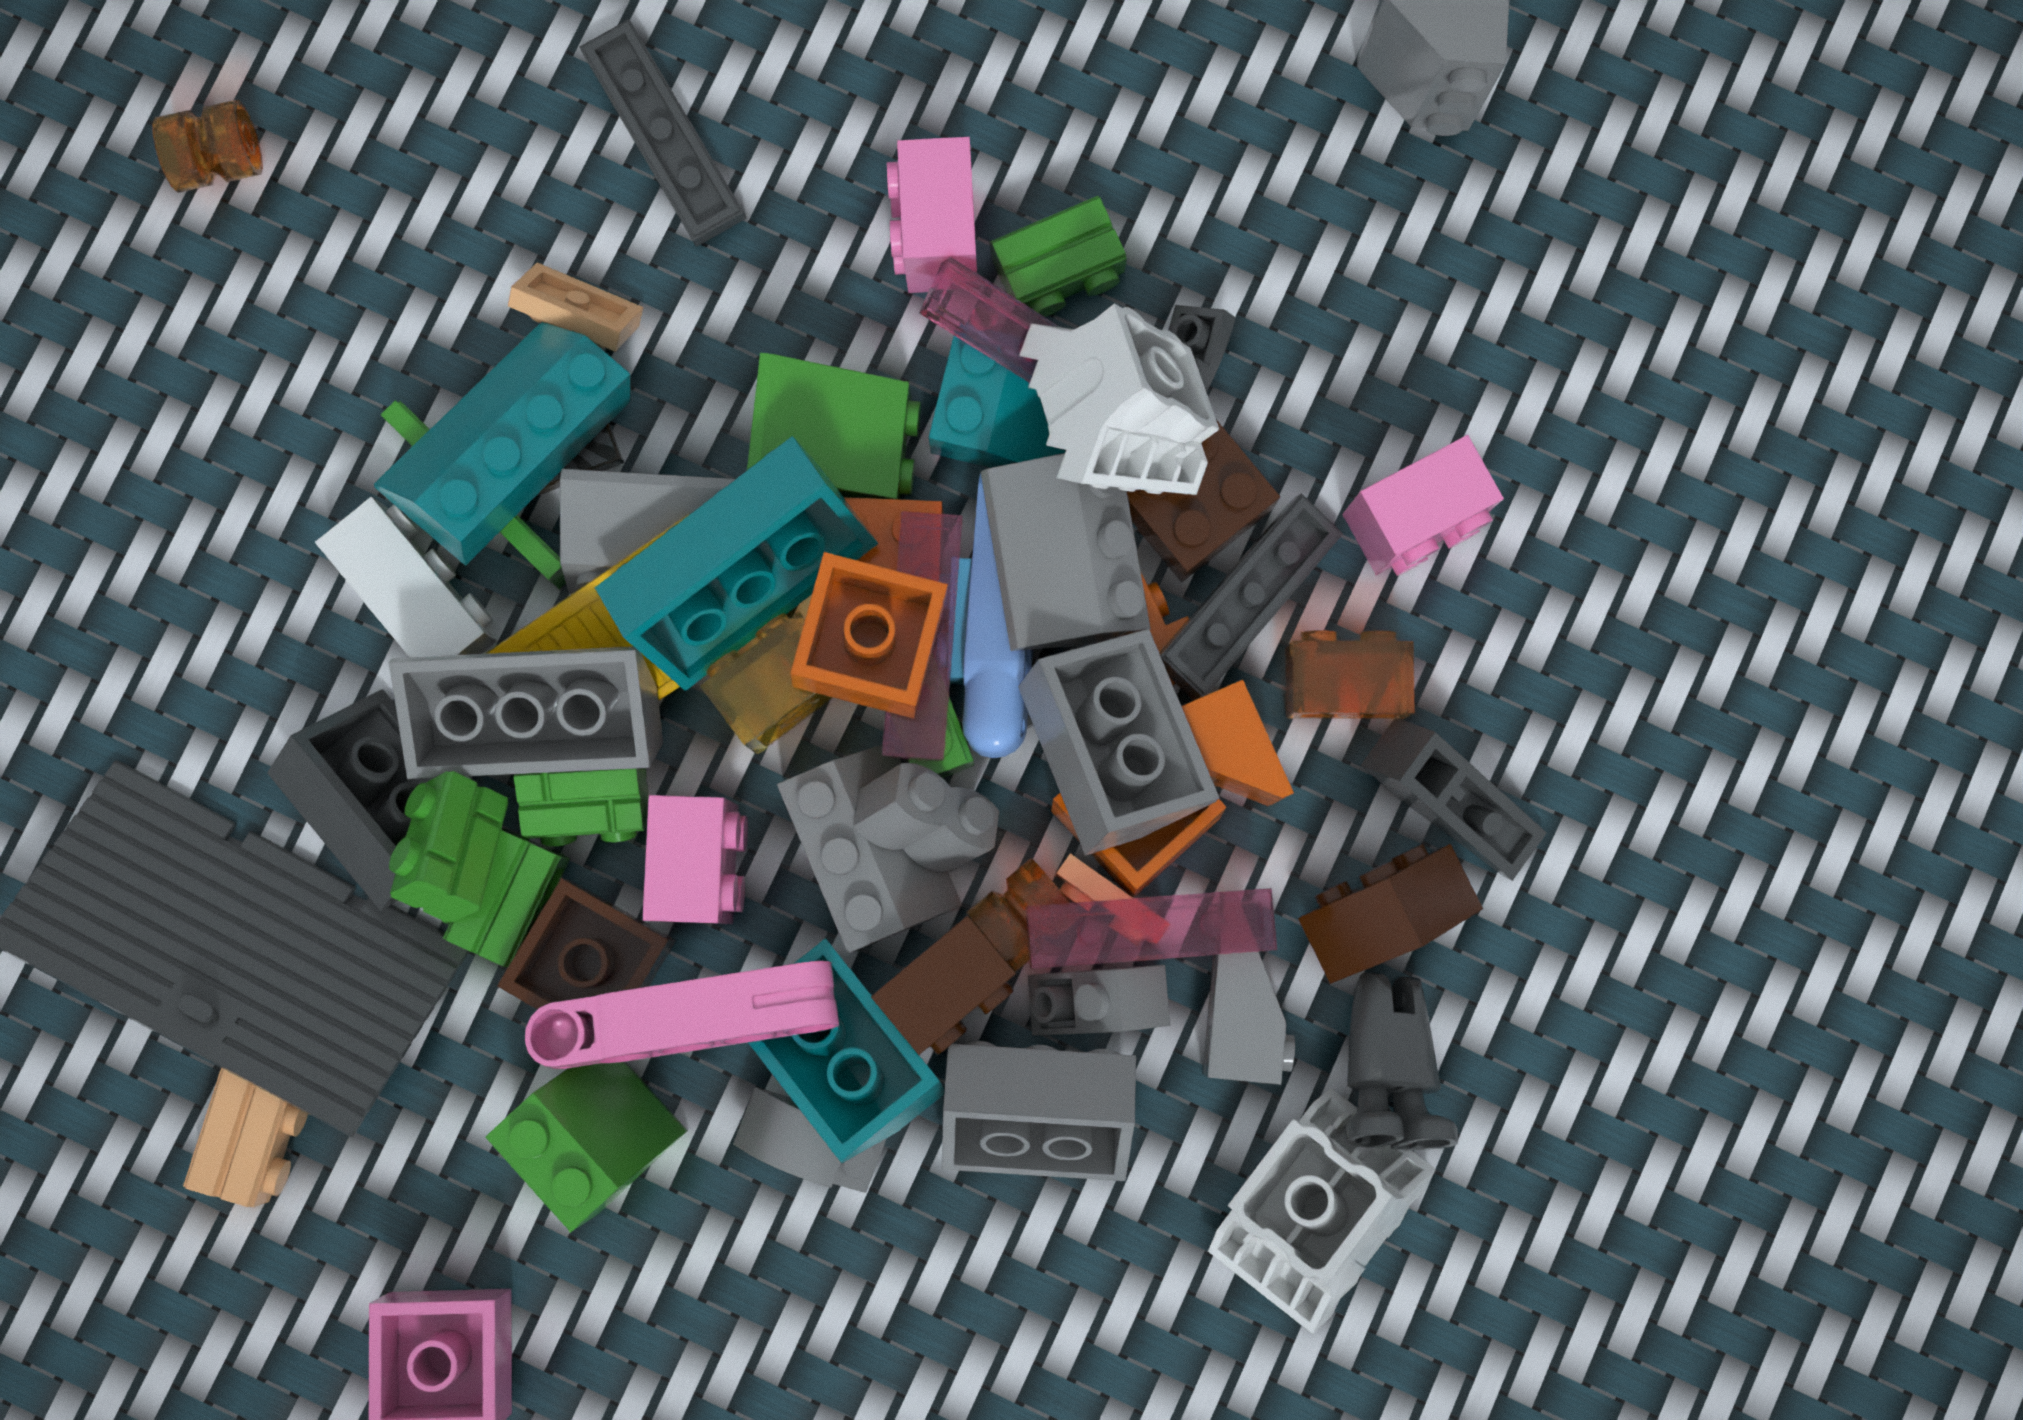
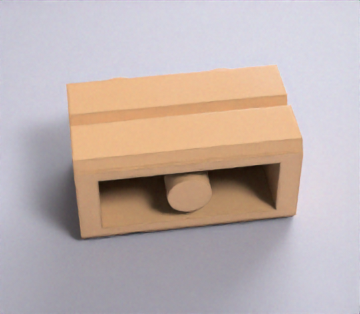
(243, 1143)

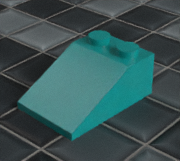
(987, 413)

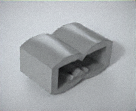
(926, 818)

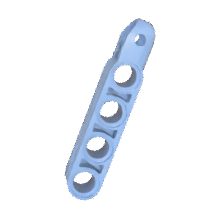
(993, 705)

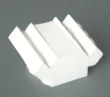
(1122, 403)
(1317, 1212)

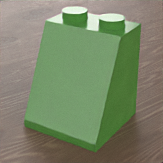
(842, 418)
(586, 1138)

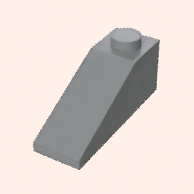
(1245, 1023)

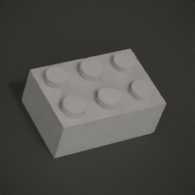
(1038, 1111)

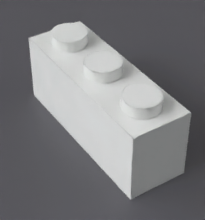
(404, 584)

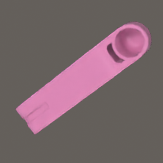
(684, 1016)

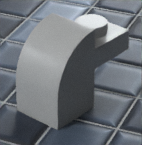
(785, 1139)

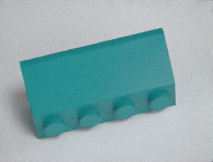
(507, 438)
(733, 564)

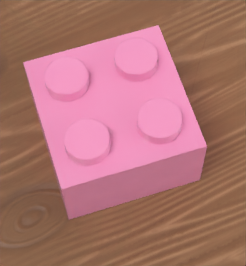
(935, 203)
(1421, 505)
(693, 860)
(441, 1355)

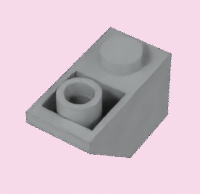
(1099, 1000)

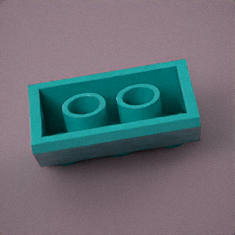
(853, 1078)

